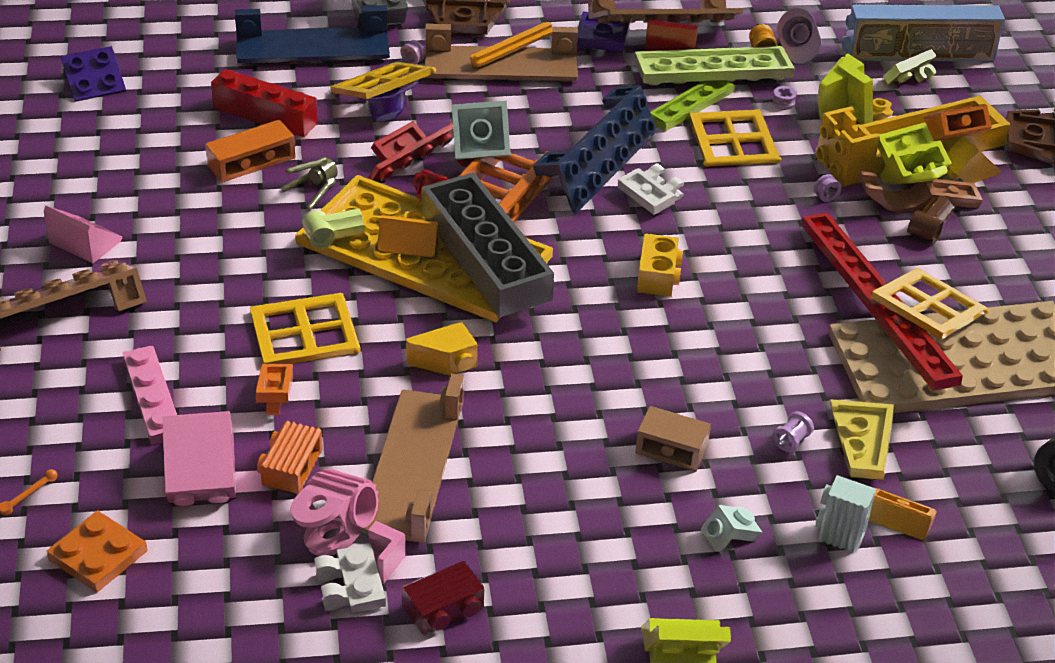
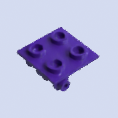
(93, 73)

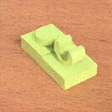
(918, 64)

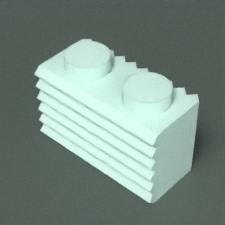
(846, 513)

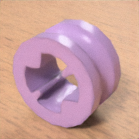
(413, 52)
(784, 97)
(827, 188)

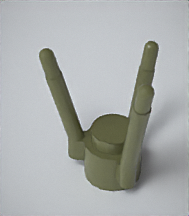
(321, 172)

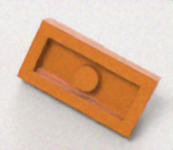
(274, 386)

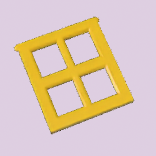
(377, 77)
(762, 135)
(904, 283)
(304, 329)

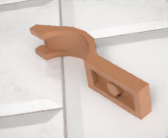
(960, 194)

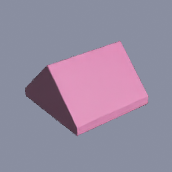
(78, 235)

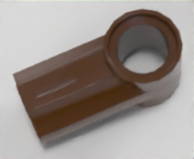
(931, 220)

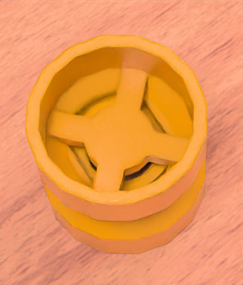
(762, 36)

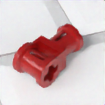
(426, 178)

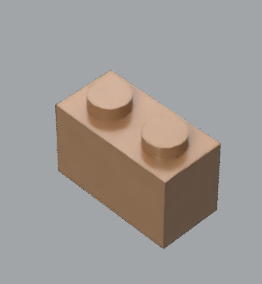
(673, 438)

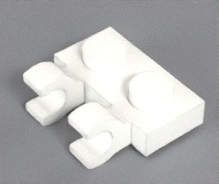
(649, 190)
(360, 576)

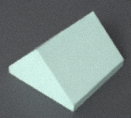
(481, 130)

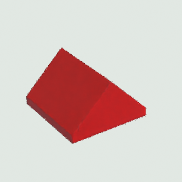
(670, 36)

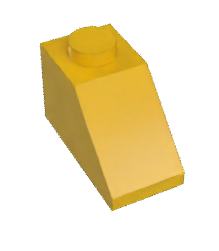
(969, 163)
(443, 350)

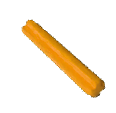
(511, 44)

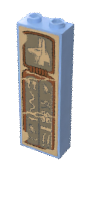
(909, 30)

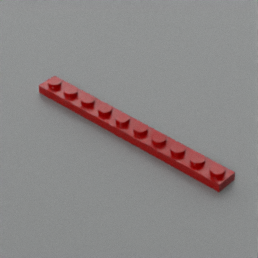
(863, 279)

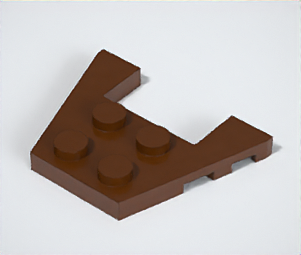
(466, 16)
(1032, 134)

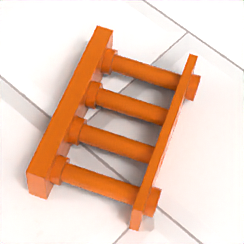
(526, 186)

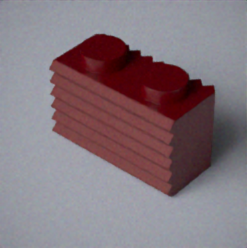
(443, 597)

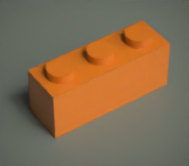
(250, 151)

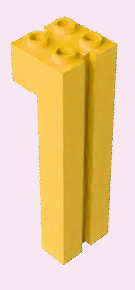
(854, 148)

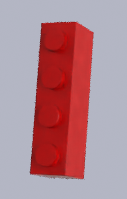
(264, 102)

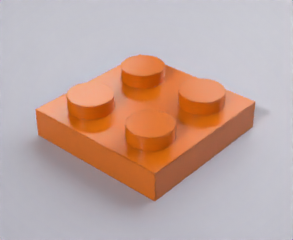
(97, 551)

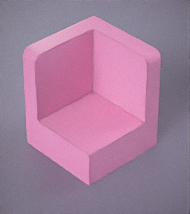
(387, 547)

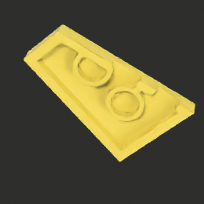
(864, 435)

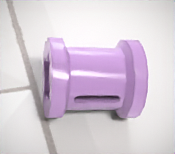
(793, 432)

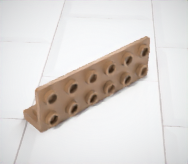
(710, 10)
(527, 63)
(121, 279)
(416, 458)

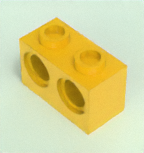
(658, 264)

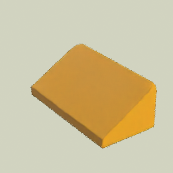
(408, 236)
(901, 514)

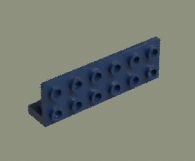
(312, 44)
(603, 149)

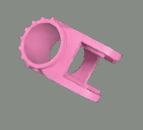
(348, 507)

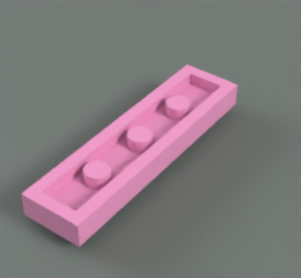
(149, 389)

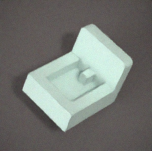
(728, 524)

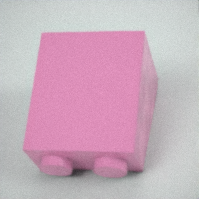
(199, 458)

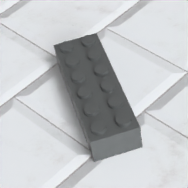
(488, 245)

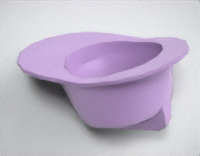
(799, 35)

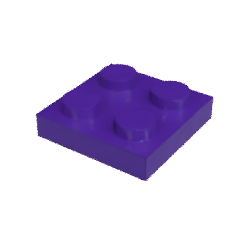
(606, 37)

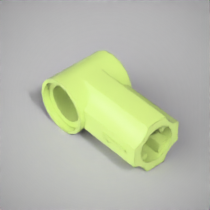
(324, 228)

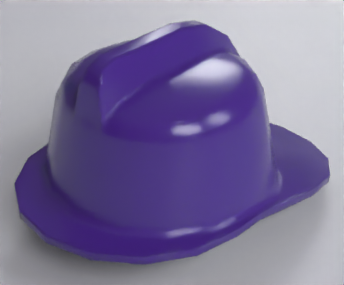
(388, 104)

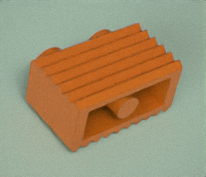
(958, 122)
(290, 457)

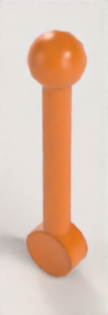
(6, 507)

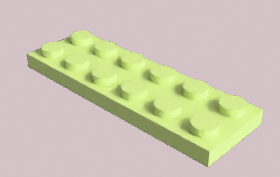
(713, 65)

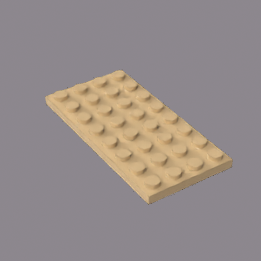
(998, 354)

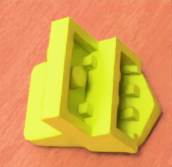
(847, 87)
(912, 156)
(684, 640)

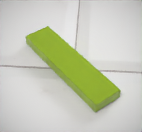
(691, 101)

